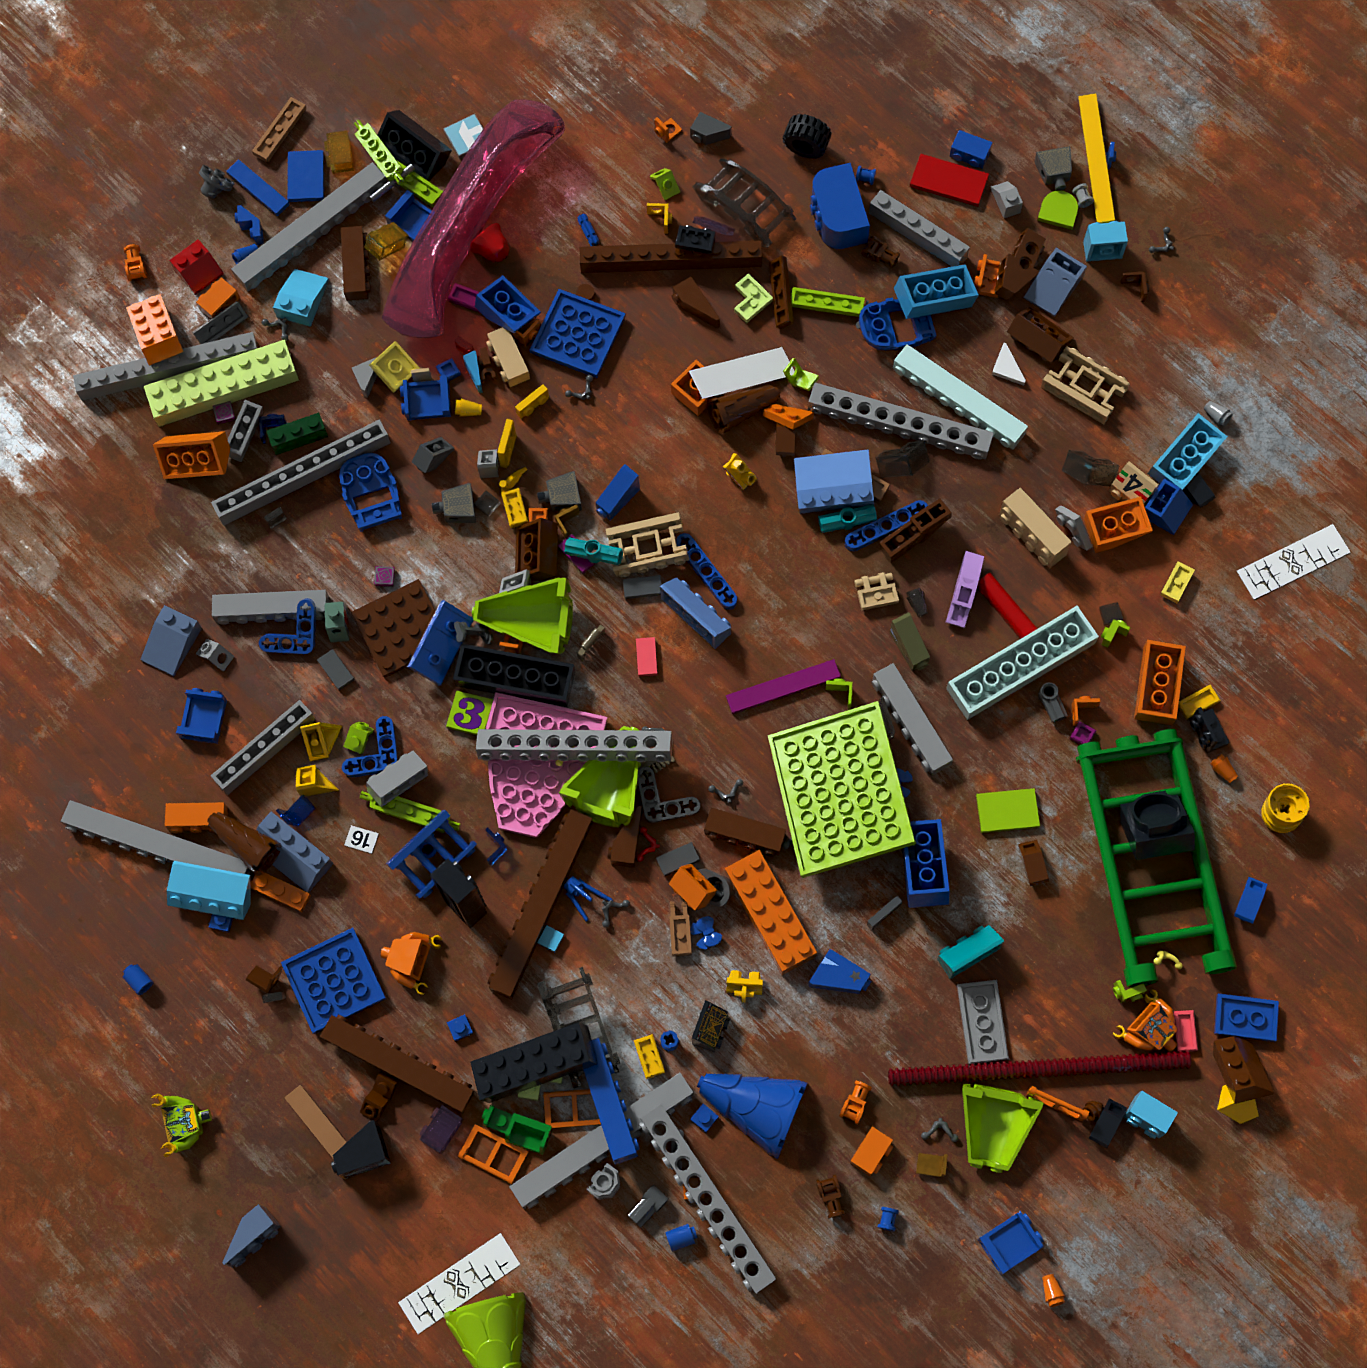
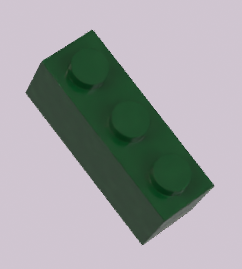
(297, 433)

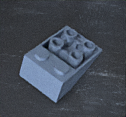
(1055, 282)
(251, 1232)

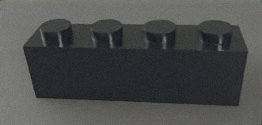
(413, 144)

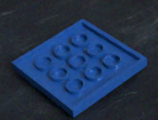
(577, 333)
(333, 980)

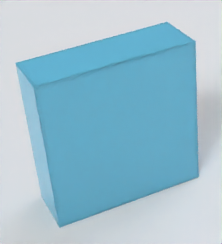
(550, 938)

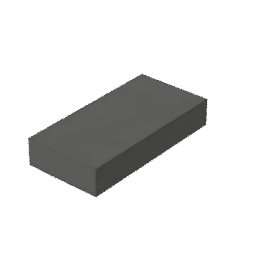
(642, 587)
(335, 669)
(676, 858)
(884, 913)

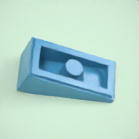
(471, 364)

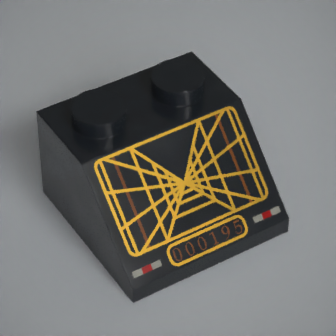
(710, 1027)

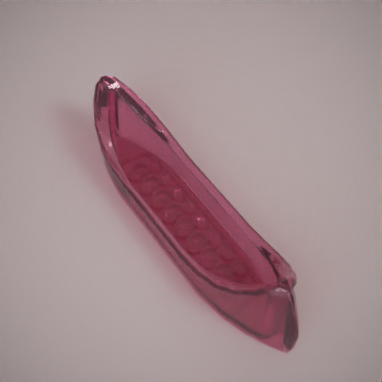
(490, 166)

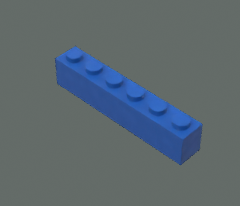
(610, 1107)

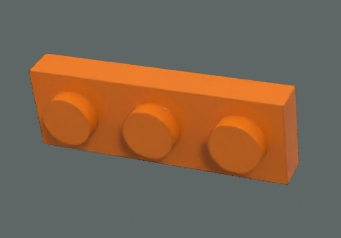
(280, 891)

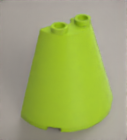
(996, 1124)

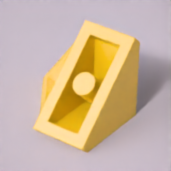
(319, 739)
(312, 782)
(1239, 1112)

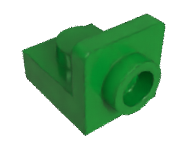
(496, 1119)

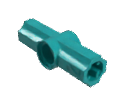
(859, 516)
(584, 548)

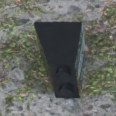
(362, 1152)

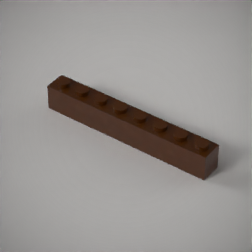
(396, 1063)

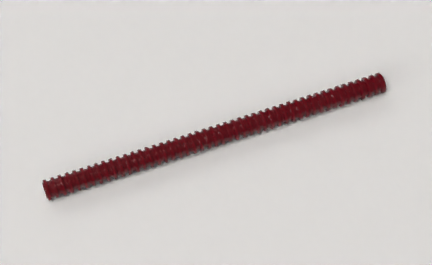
(1040, 1068)

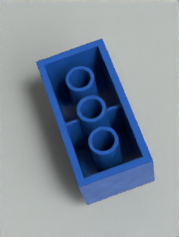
(839, 208)
(926, 866)

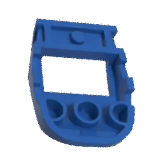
(878, 329)
(363, 476)

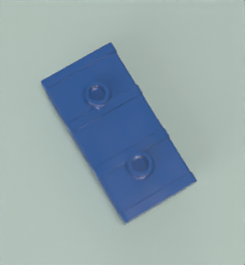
(439, 643)

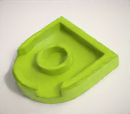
(1059, 209)

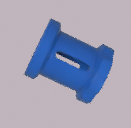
(865, 175)
(671, 1047)
(888, 1219)

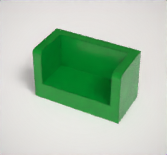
(528, 1133)

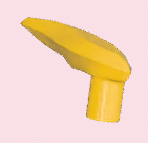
(511, 480)

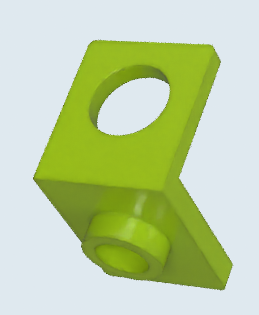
(666, 183)
(800, 378)
(841, 685)

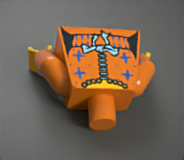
(1152, 1027)

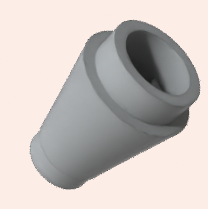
(1218, 413)

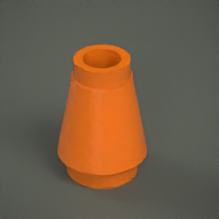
(1223, 767)
(1053, 1293)

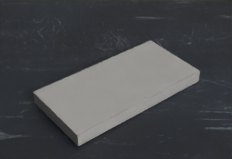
(982, 1022)

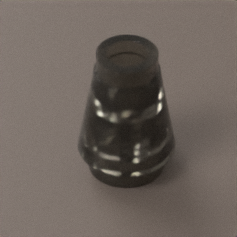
(917, 601)

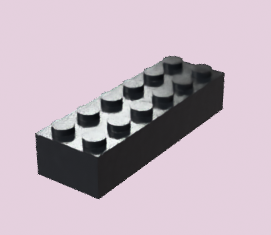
(514, 675)
(459, 892)
(534, 1062)

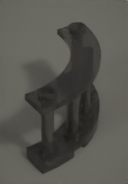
(733, 207)
(553, 1010)

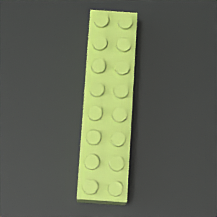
(221, 382)

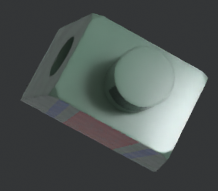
(337, 618)

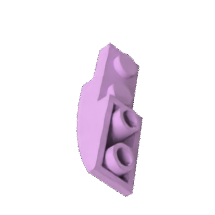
(965, 589)

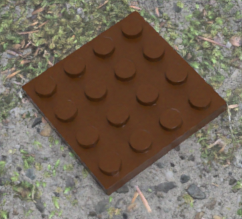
(395, 626)

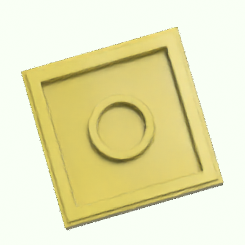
(393, 366)

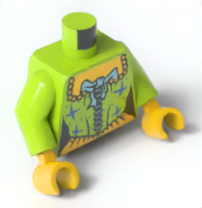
(181, 1122)

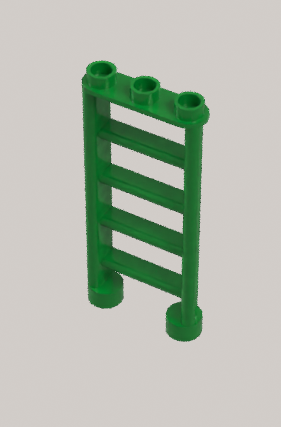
(1129, 747)

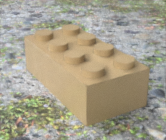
(1034, 528)

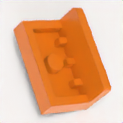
(988, 277)

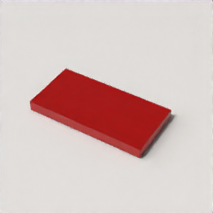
(949, 180)

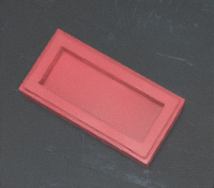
(646, 656)
(1186, 1031)

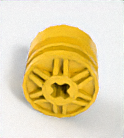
(1287, 798)

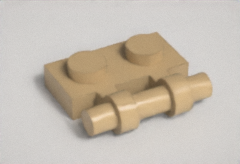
(876, 596)

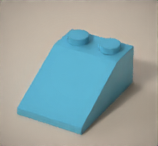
(300, 297)

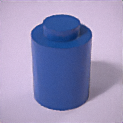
(137, 979)
(681, 1237)

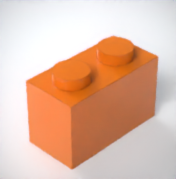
(217, 298)
(692, 887)
(871, 1152)

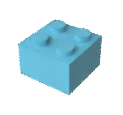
(1105, 241)
(1150, 1115)

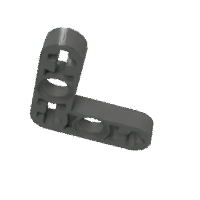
(655, 802)

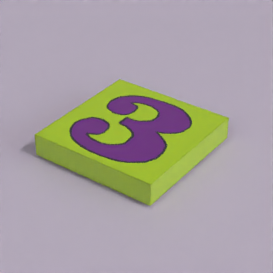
(469, 713)

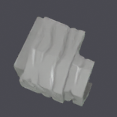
(605, 1183)

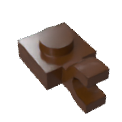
(485, 361)

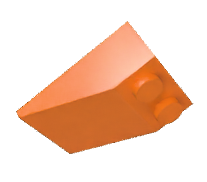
(1117, 524)

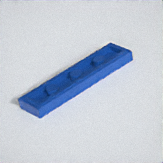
(257, 187)

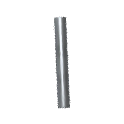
(386, 187)

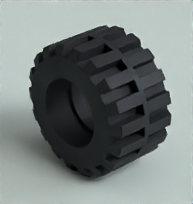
(807, 136)

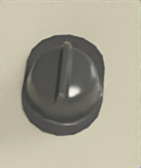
(722, 884)

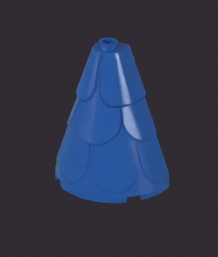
(756, 1105)

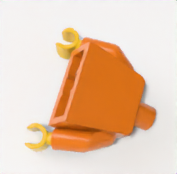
(408, 958)

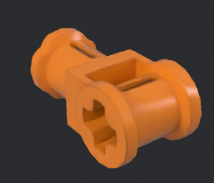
(134, 264)
(854, 1103)

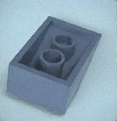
(170, 640)

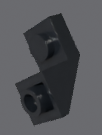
(1199, 491)
(1108, 1123)

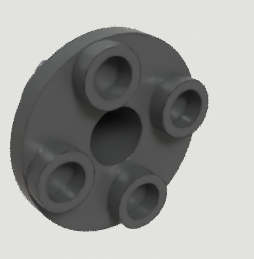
(214, 182)

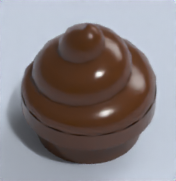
(1095, 1110)

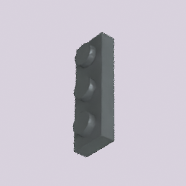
(220, 323)

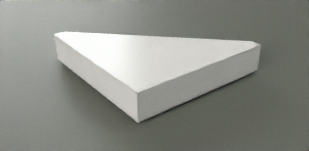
(1007, 367)

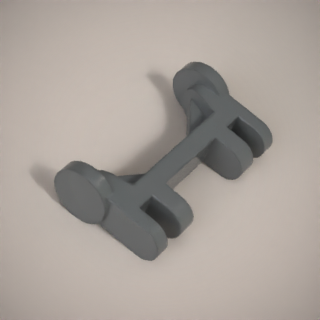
(479, 630)

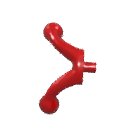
(653, 845)

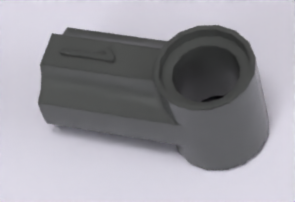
(1052, 704)
(651, 1202)

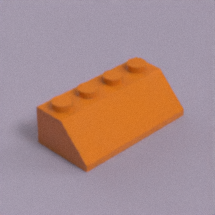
(193, 455)

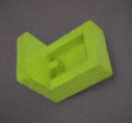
(1116, 626)
(358, 737)
(1133, 993)

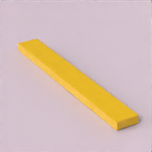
(1096, 158)

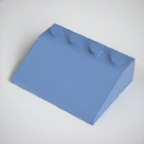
(833, 481)

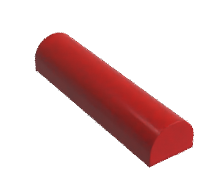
(1005, 606)

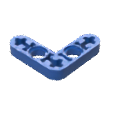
(301, 635)
(379, 758)

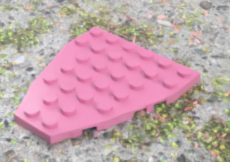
(528, 791)

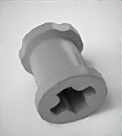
(1083, 195)

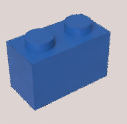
(970, 149)

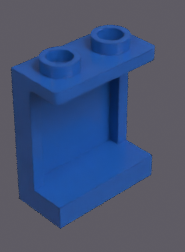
(408, 214)
(426, 399)
(202, 716)
(1011, 1242)

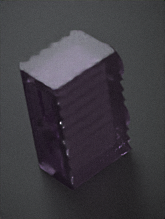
(441, 1129)

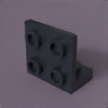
(695, 239)
(1209, 730)

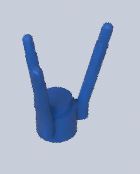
(576, 887)

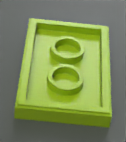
(1007, 810)

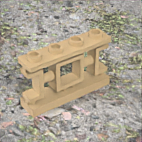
(1076, 395)
(646, 530)

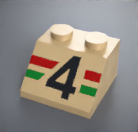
(1133, 484)

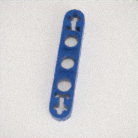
(876, 526)
(708, 580)

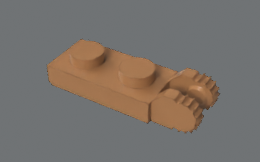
(680, 931)

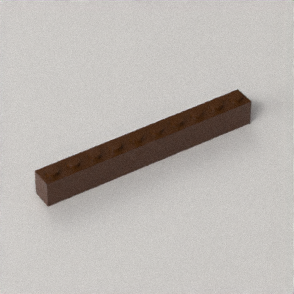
(667, 257)
(540, 904)

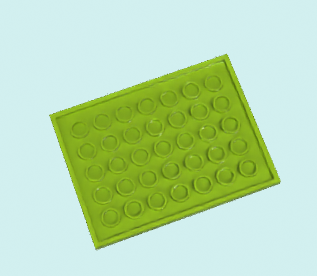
(841, 790)

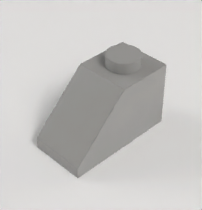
(1007, 199)

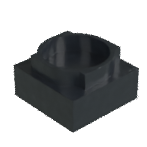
(1157, 826)

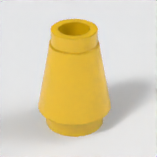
(467, 408)

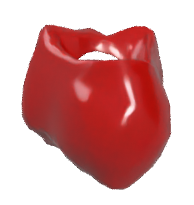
(491, 244)

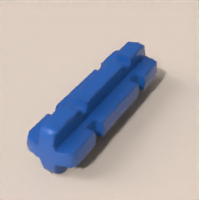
(588, 230)

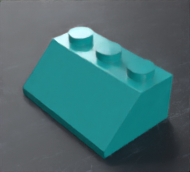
(969, 950)

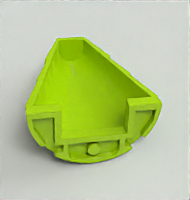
(531, 614)
(604, 790)
(490, 1331)

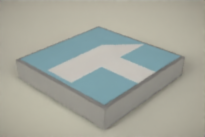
(463, 134)

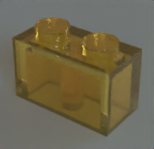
(339, 152)
(386, 241)

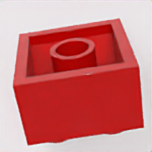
(196, 267)

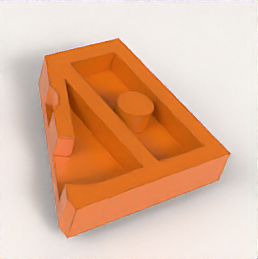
(788, 416)

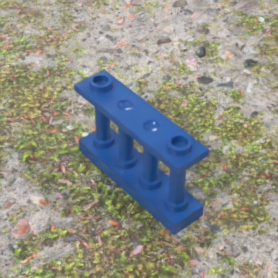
(427, 835)

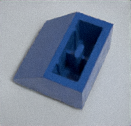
(1168, 507)

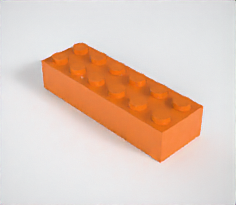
(770, 912)

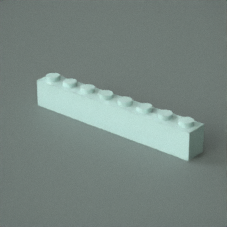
(959, 397)

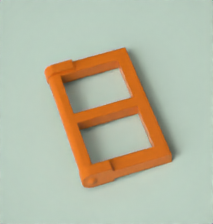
(574, 1093)
(1058, 1104)
(511, 1178)

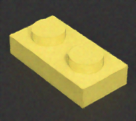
(1177, 582)

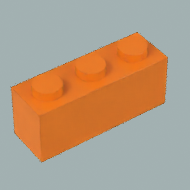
(191, 816)

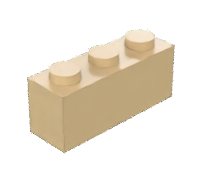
(507, 357)

